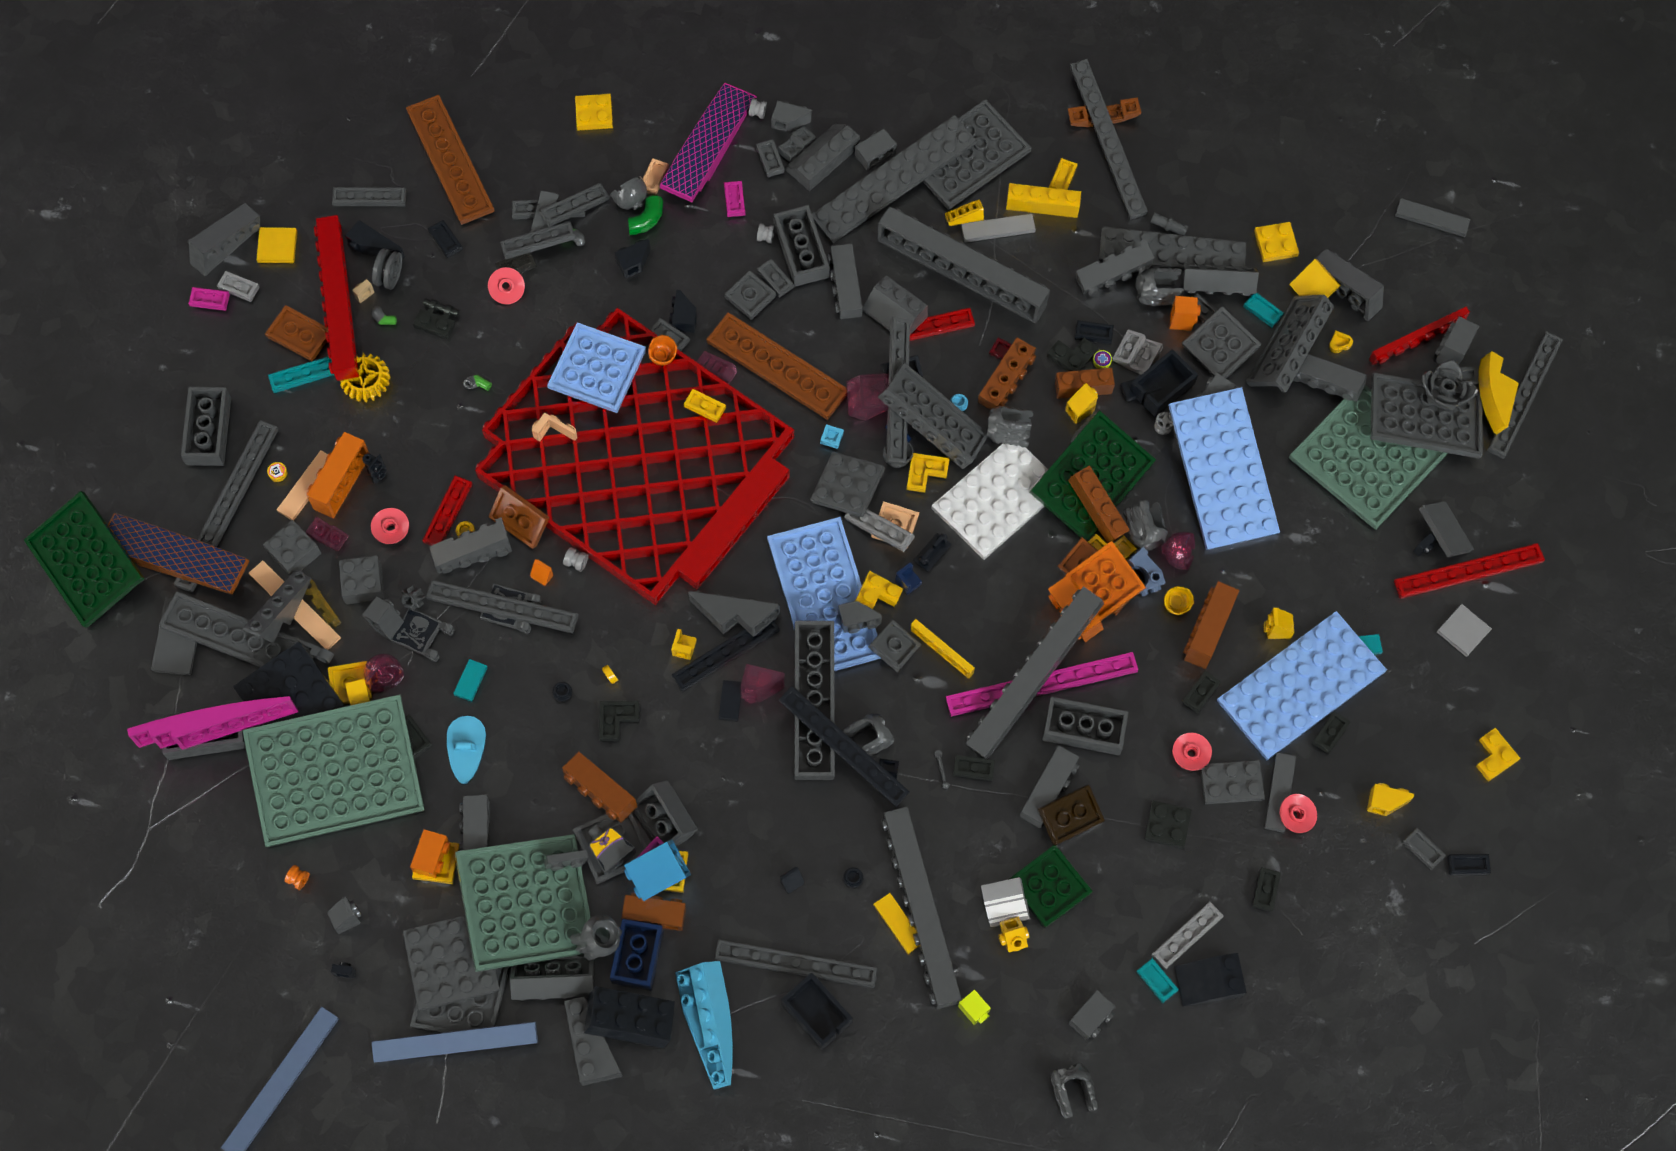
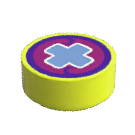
(1102, 359)

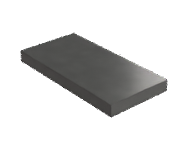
(173, 652)

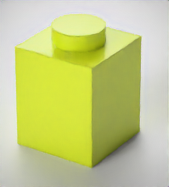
(974, 1008)

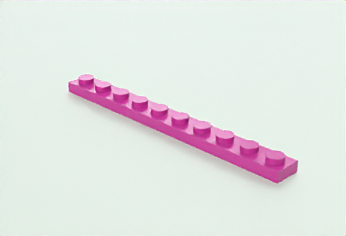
(1059, 680)

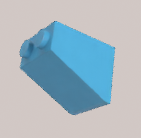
(656, 870)

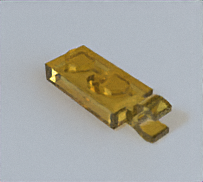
(320, 602)

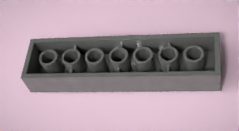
(816, 683)

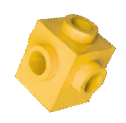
(1013, 934)

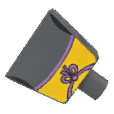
(610, 849)

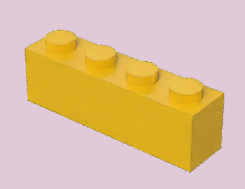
(1043, 200)

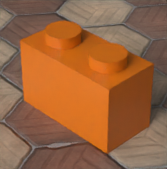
(1184, 313)
(430, 854)

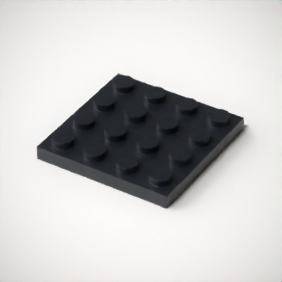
(292, 675)

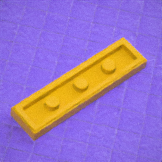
(942, 649)

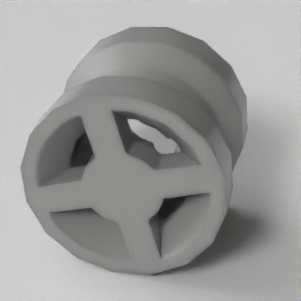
(757, 108)
(765, 233)
(1165, 419)

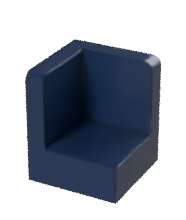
(907, 579)

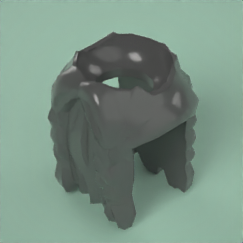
(1150, 294)
(1009, 425)
(1146, 525)
(877, 723)
(604, 928)
(1077, 1072)

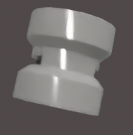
(576, 559)

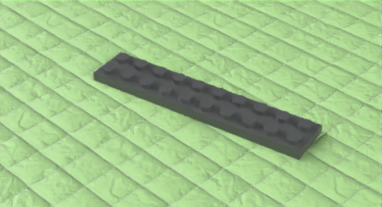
(893, 179)

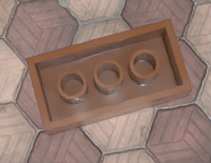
(1210, 624)

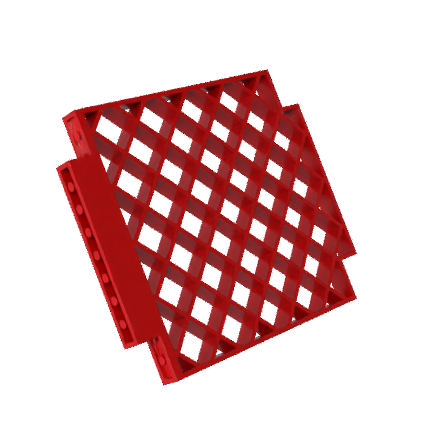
(727, 521)

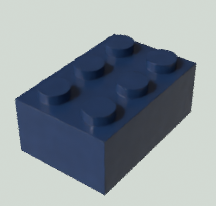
(637, 954)

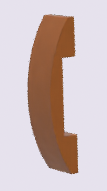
(1118, 113)

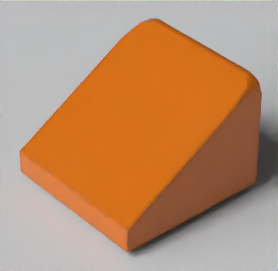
(541, 572)

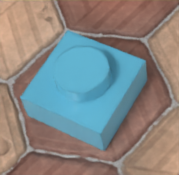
(832, 436)

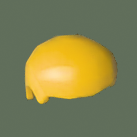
(1178, 600)

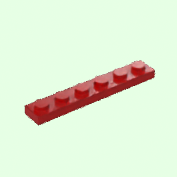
(1413, 339)

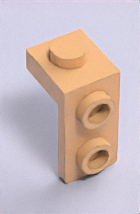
(546, 421)

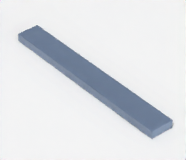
(454, 1042)
(281, 1081)

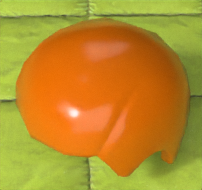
(662, 350)

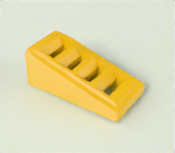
(967, 213)

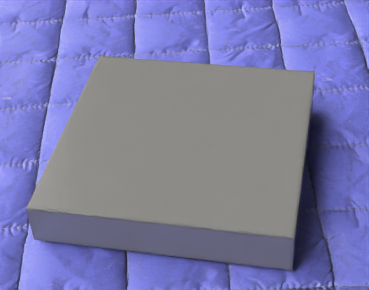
(1464, 630)

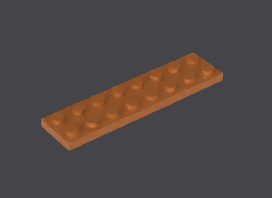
(450, 159)
(777, 366)

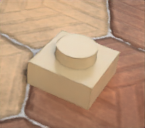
(363, 291)

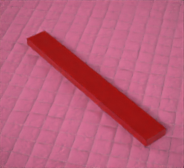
(1469, 570)

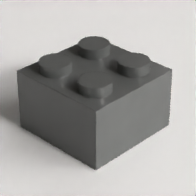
(1456, 341)
(292, 548)
(361, 579)

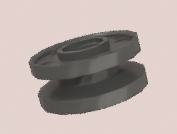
(387, 268)

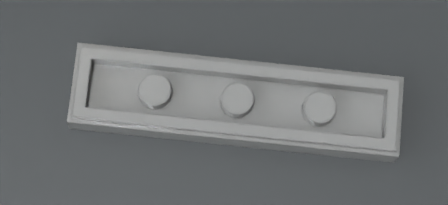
(998, 228)
(882, 529)
(1187, 935)

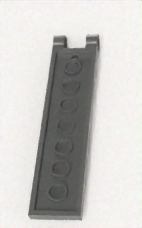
(226, 634)

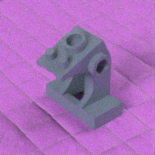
(1142, 562)

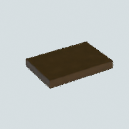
(1071, 815)

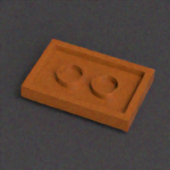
(298, 333)
(519, 516)

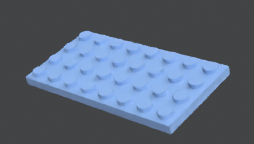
(1224, 468)
(817, 577)
(1301, 685)

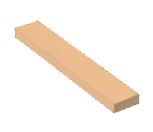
(305, 615)

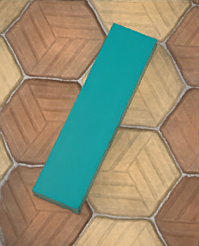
(300, 374)

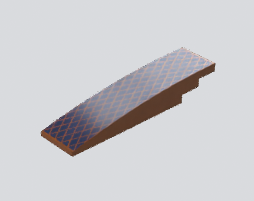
(178, 554)

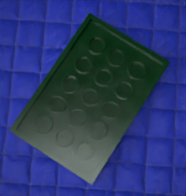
(1114, 460)
(84, 559)

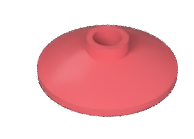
(515, 282)
(387, 518)
(1195, 743)
(1305, 810)

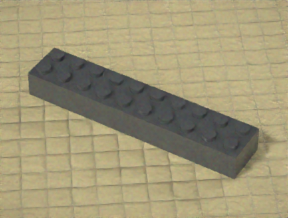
(963, 264)

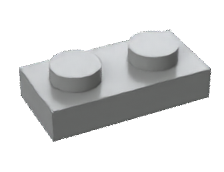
(238, 286)

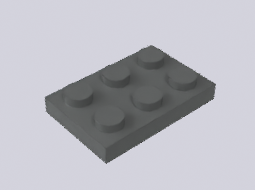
(1232, 782)

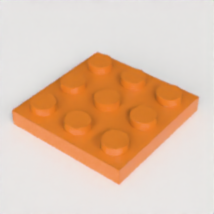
(1108, 577)

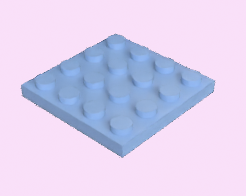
(596, 367)

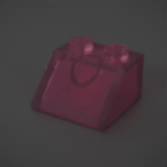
(864, 393)
(760, 683)

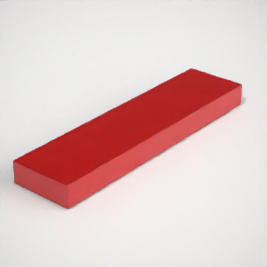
(944, 323)
(447, 511)

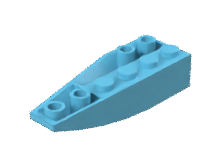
(709, 1018)

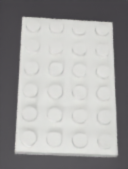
(993, 499)

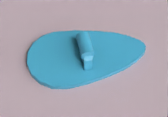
(465, 746)

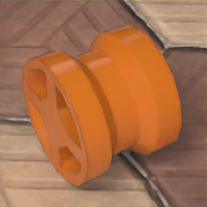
(297, 877)

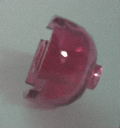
(1179, 550)
(382, 671)

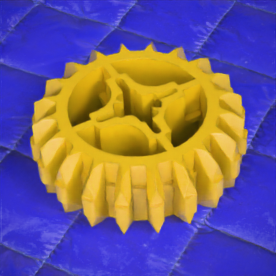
(376, 379)

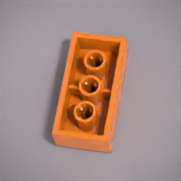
(337, 475)

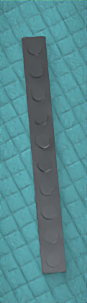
(1108, 139)
(234, 490)

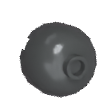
(631, 194)

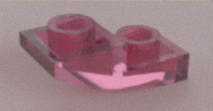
(327, 534)

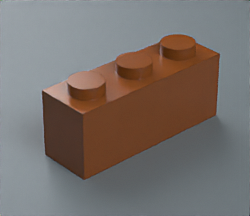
(1070, 382)
(655, 911)

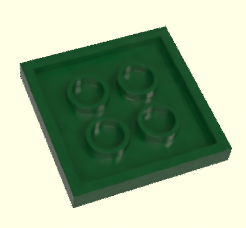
(1052, 886)

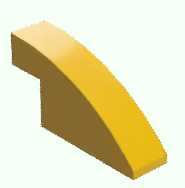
(1496, 392)

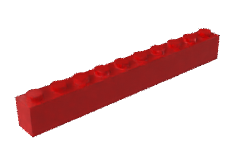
(337, 298)

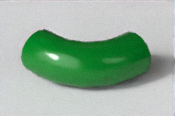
(648, 218)

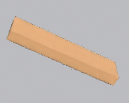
(297, 496)

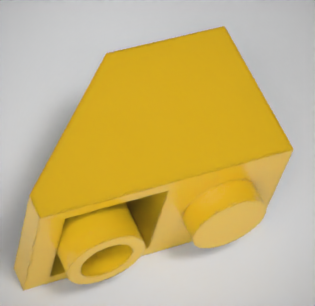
(1082, 403)
(1279, 624)
(1386, 800)

